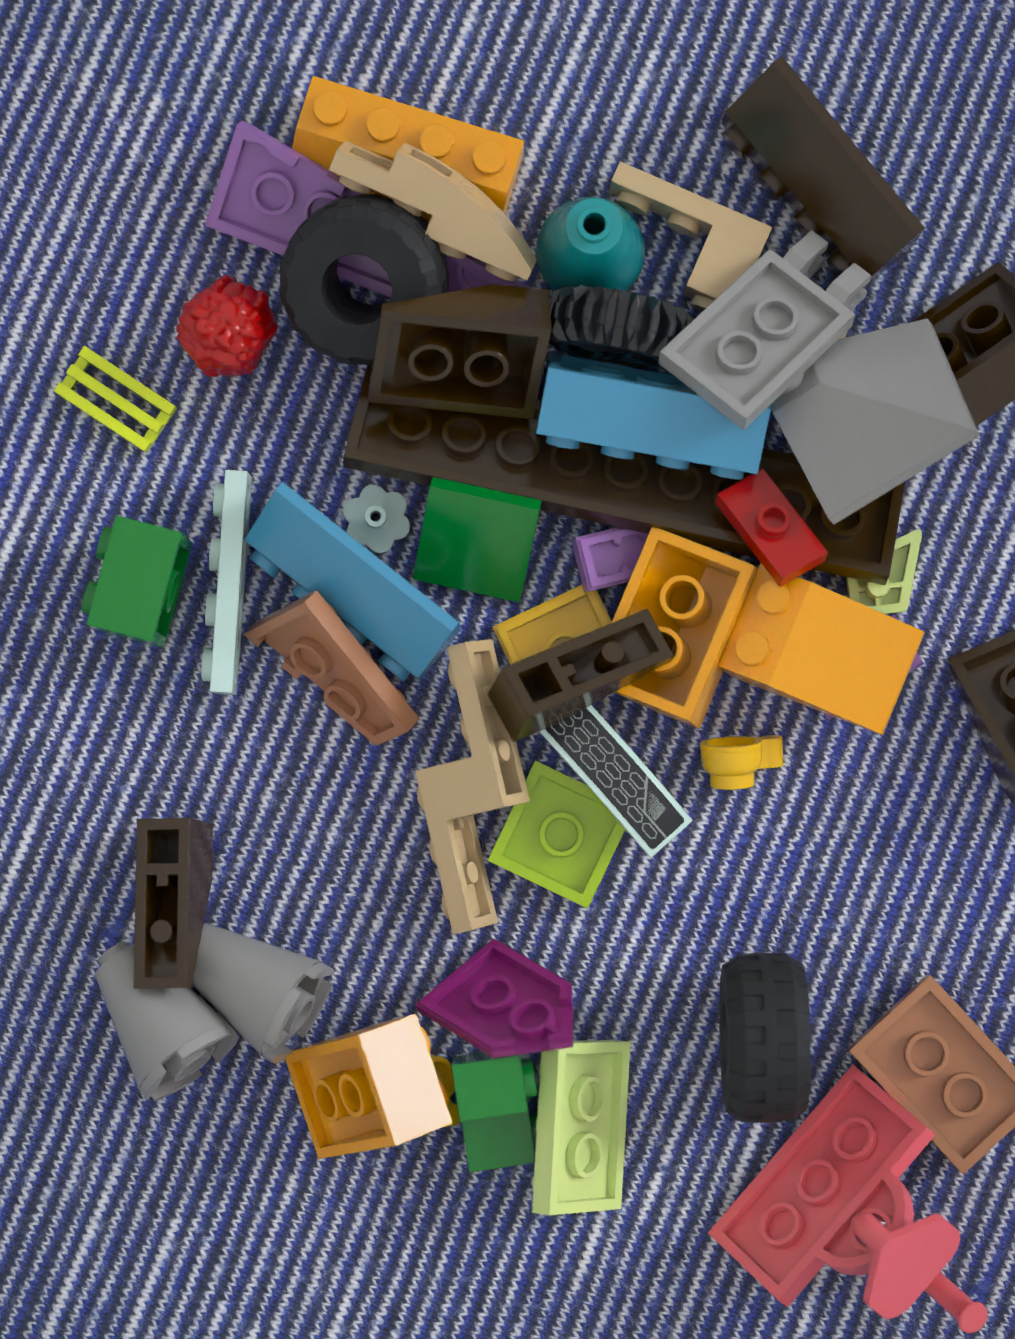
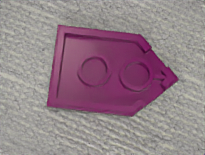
(503, 1004)

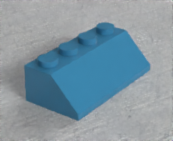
(643, 413)
(359, 586)

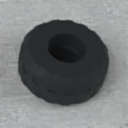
(360, 226)
(764, 1037)

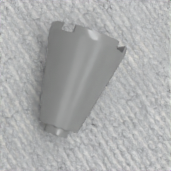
(260, 988)
(161, 1030)

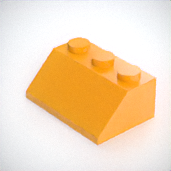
(695, 605)

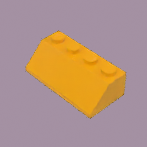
(381, 125)

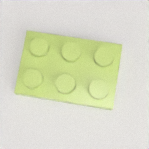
(581, 1128)

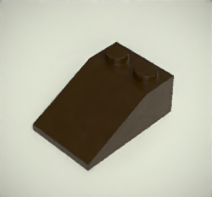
(463, 351)
(988, 690)

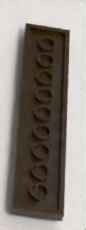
(605, 489)

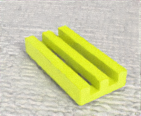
(76, 374)

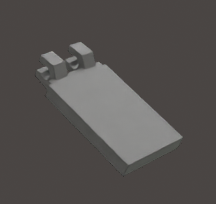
(765, 331)

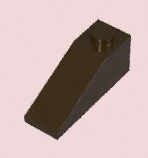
(577, 674)
(170, 899)

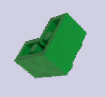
(495, 1109)

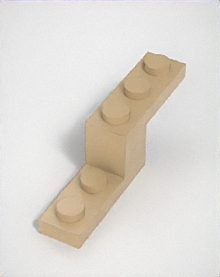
(732, 238)
(470, 786)

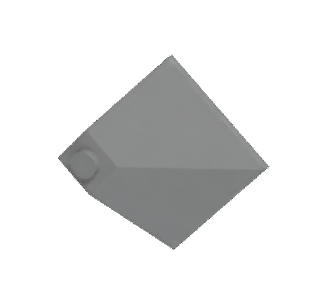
(873, 415)

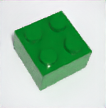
(137, 581)

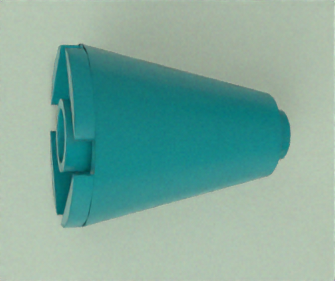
(590, 245)

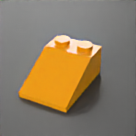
(821, 650)
(369, 1088)

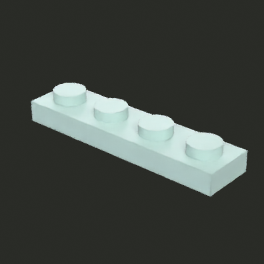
(229, 559)

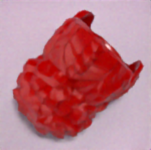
(226, 327)

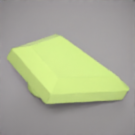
(896, 593)

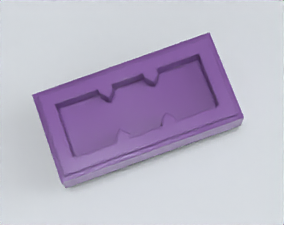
(607, 557)

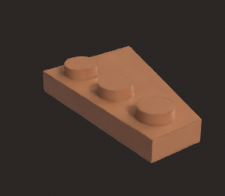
(329, 655)

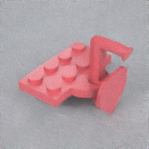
(828, 1201)

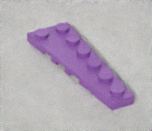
(273, 189)

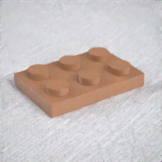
(942, 1072)

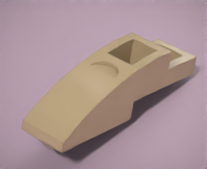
(461, 213)

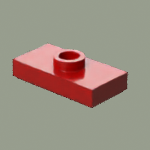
(771, 527)

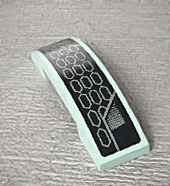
(618, 779)

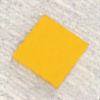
(551, 624)

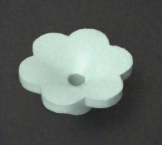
(377, 534)

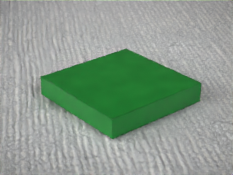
(476, 539)

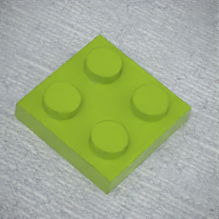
(559, 836)

